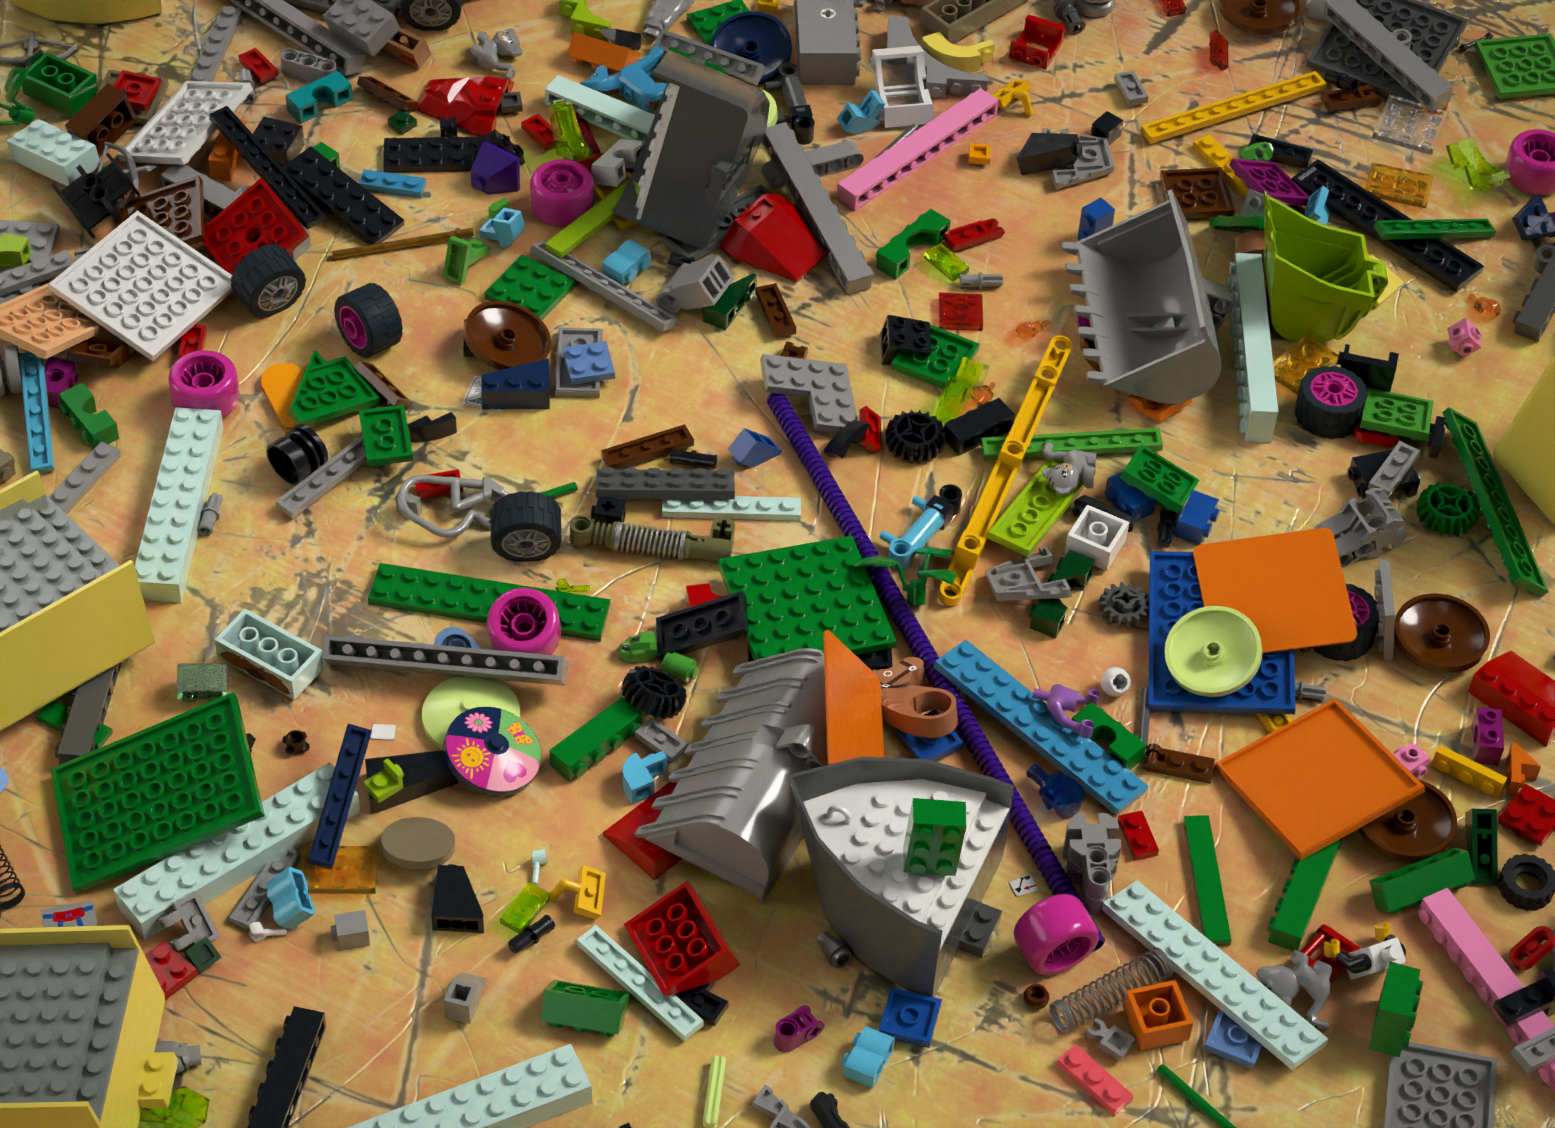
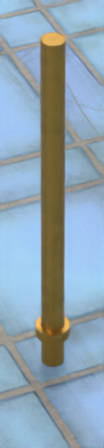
(403, 243)

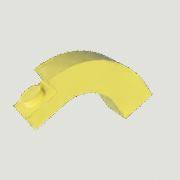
(958, 57)

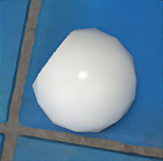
(1115, 682)

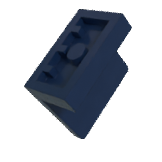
(1534, 220)

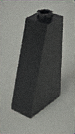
(422, 776)

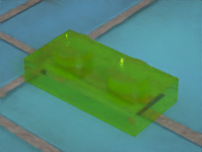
(946, 262)
(525, 908)

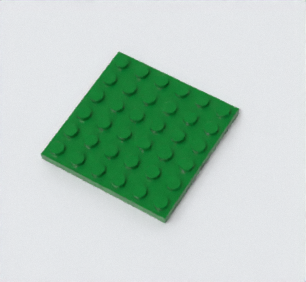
(802, 593)

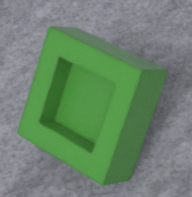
(496, 207)

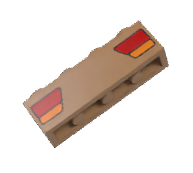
(408, 48)

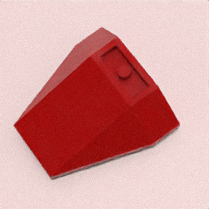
(774, 238)

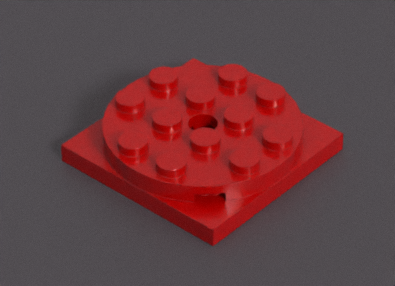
(252, 214)

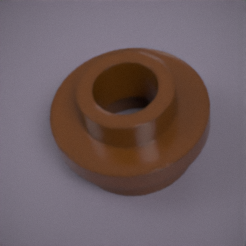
(1039, 991)

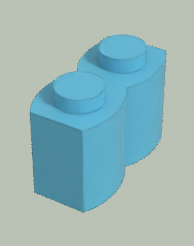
(626, 262)
(290, 898)
(868, 1056)

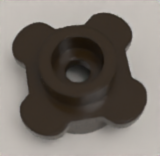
(295, 737)

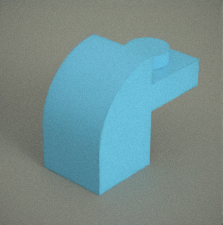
(862, 118)
(504, 227)
(639, 775)

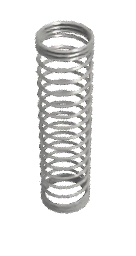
(1067, 1015)

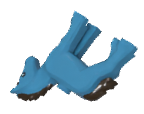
(632, 81)

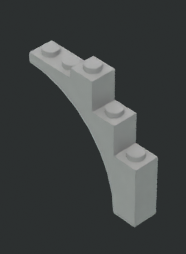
(939, 77)

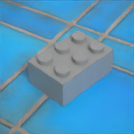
(362, 24)

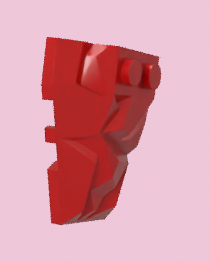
(469, 99)

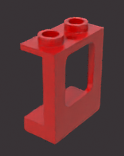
(1042, 33)

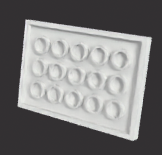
(184, 122)

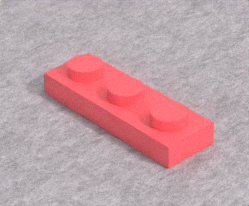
(1095, 1080)

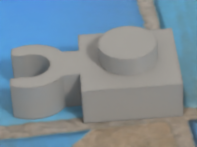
(1113, 1041)

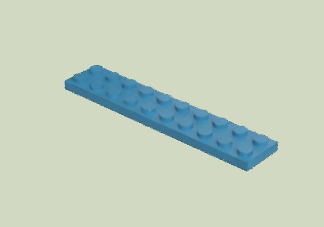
(1033, 722)

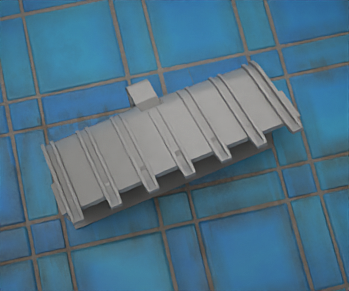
(1149, 307)
(736, 794)

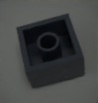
(280, 139)

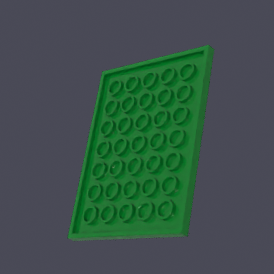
(156, 793)

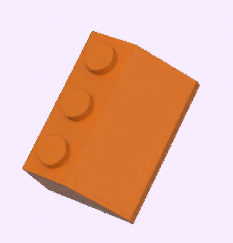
(600, 53)

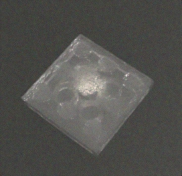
(1410, 125)

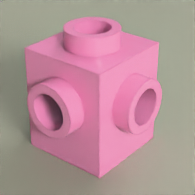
(1464, 338)
(1413, 759)

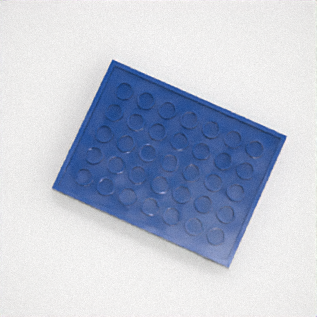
(1174, 593)

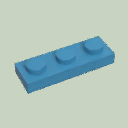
(393, 183)

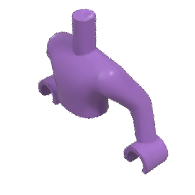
(1064, 698)

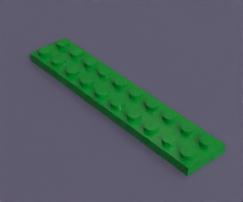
(1495, 503)
(472, 598)

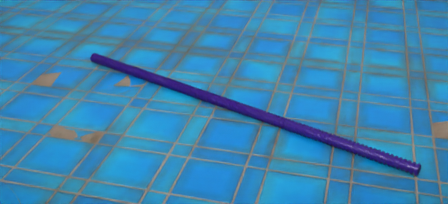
(921, 646)

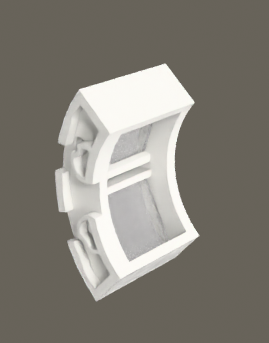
(900, 84)

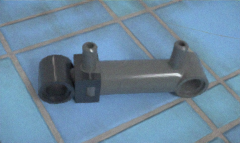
(799, 112)

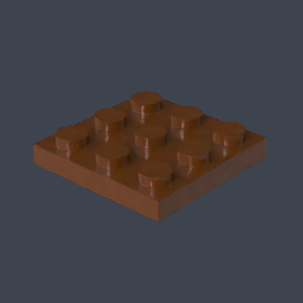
(1199, 191)

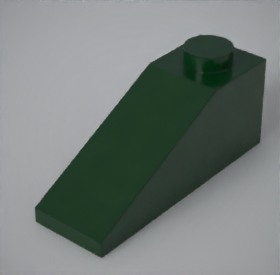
(730, 302)
(1482, 844)

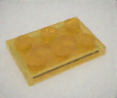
(1399, 185)
(1299, 360)
(352, 871)

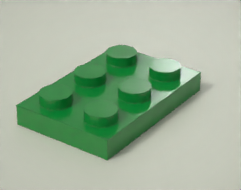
(385, 435)

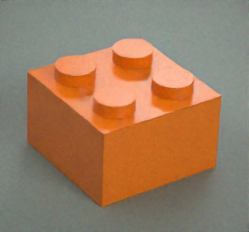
(1157, 1015)

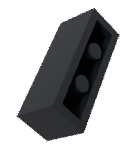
(988, 420)

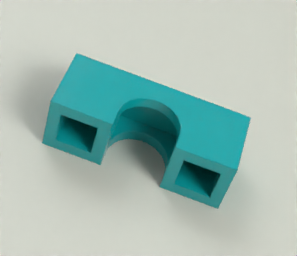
(331, 89)

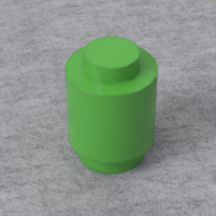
(680, 666)

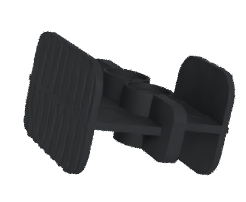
(96, 195)

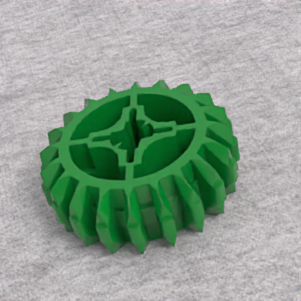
(1447, 509)

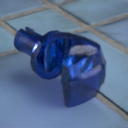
(1058, 791)

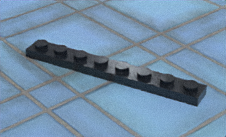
(267, 167)

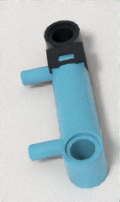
(936, 515)

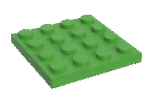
(1519, 64)

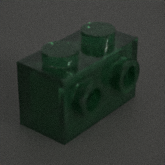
(202, 681)

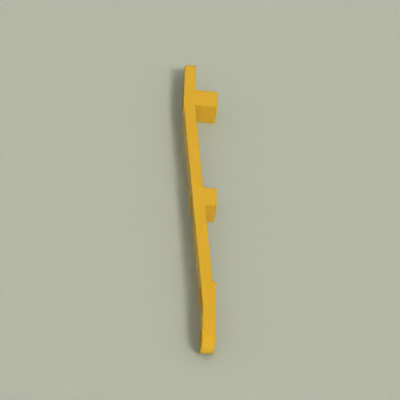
(1004, 472)

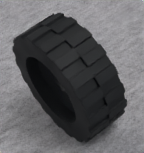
(1524, 898)

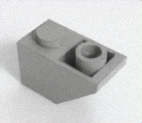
(463, 997)

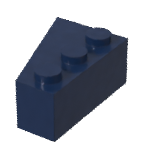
(517, 387)

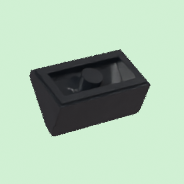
(622, 37)

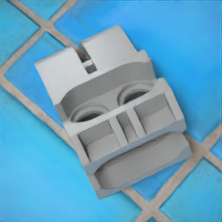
(1357, 533)
(1092, 857)

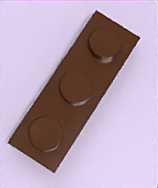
(386, 93)
(775, 310)
(382, 385)

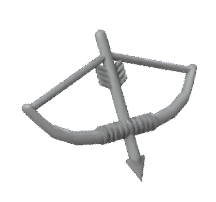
(32, 43)
(132, 171)

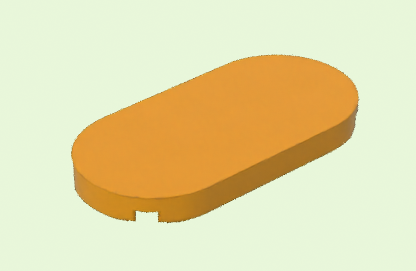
(280, 387)

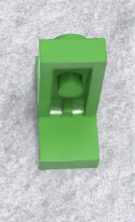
(461, 255)

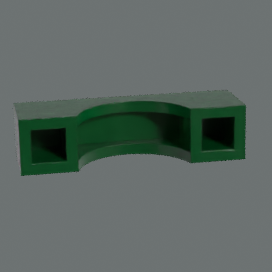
(1050, 614)

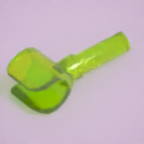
(564, 586)

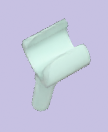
(538, 858)

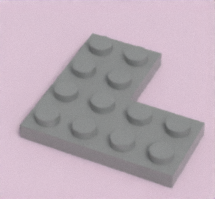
(822, 382)

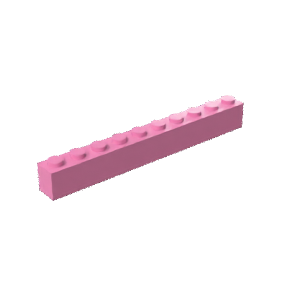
(917, 149)
(1481, 965)

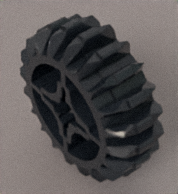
(915, 436)
(653, 692)

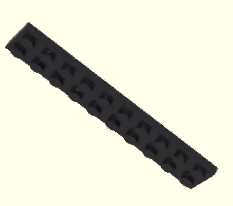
(1364, 209)

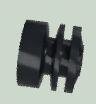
(297, 454)

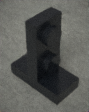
(1529, 1000)

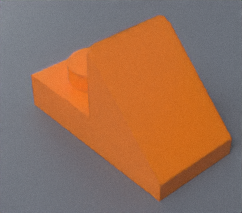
(1518, 768)

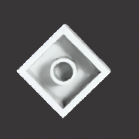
(1097, 536)

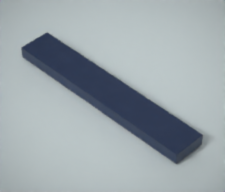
(339, 797)

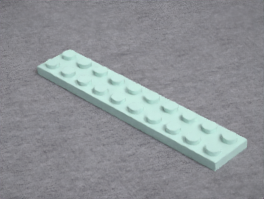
(1216, 975)

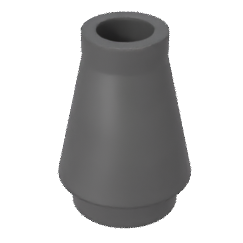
(835, 951)

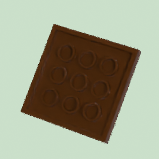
(174, 208)

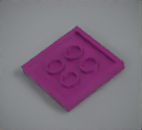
(1269, 177)

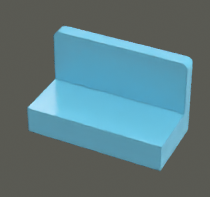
(1316, 207)

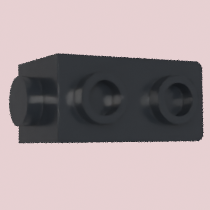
(503, 142)

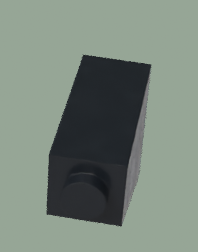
(1048, 151)
(455, 903)

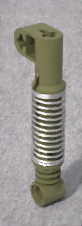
(680, 544)

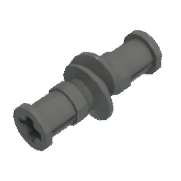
(1067, 10)

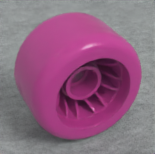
(1532, 162)
(561, 192)
(204, 382)
(524, 610)
(1056, 934)

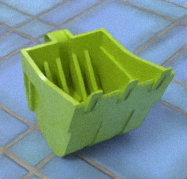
(1316, 275)

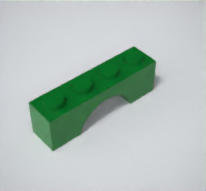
(926, 230)

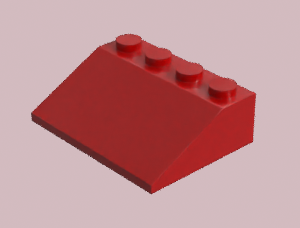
(1520, 692)
(644, 854)
(681, 942)

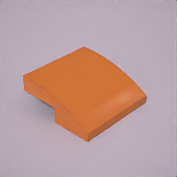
(1155, 410)

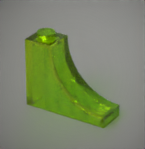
(566, 132)

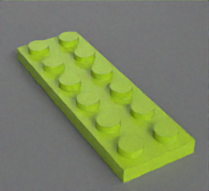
(1032, 514)

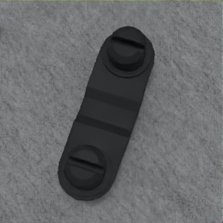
(1081, 502)
(826, 1111)

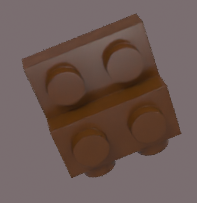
(99, 352)

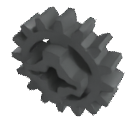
(1124, 605)

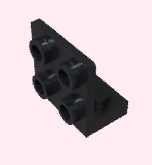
(905, 336)

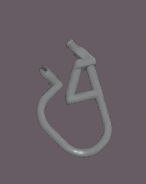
(487, 488)

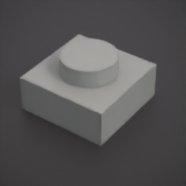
(413, 503)

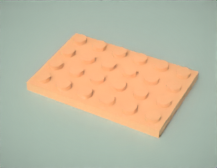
(44, 323)

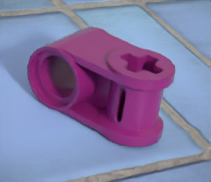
(800, 1027)

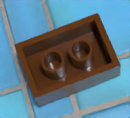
(103, 118)

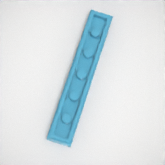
(36, 413)

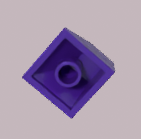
(495, 170)

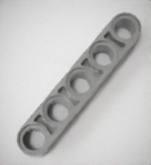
(824, 160)

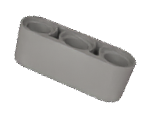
(305, 65)

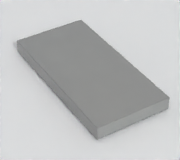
(573, 337)

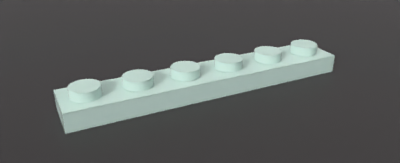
(739, 508)
(639, 982)

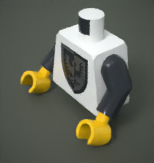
(1371, 958)

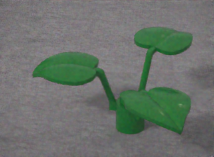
(20, 112)
(917, 588)

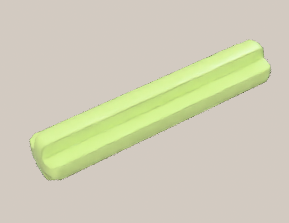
(714, 1092)

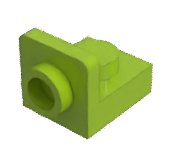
(385, 782)

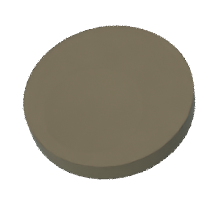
(417, 843)

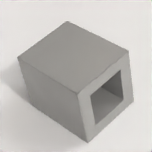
(351, 930)

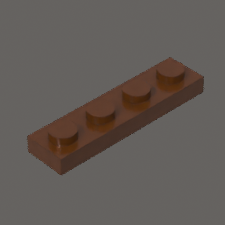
(647, 447)

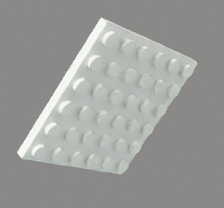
(143, 285)

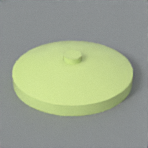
(1213, 651)
(459, 695)

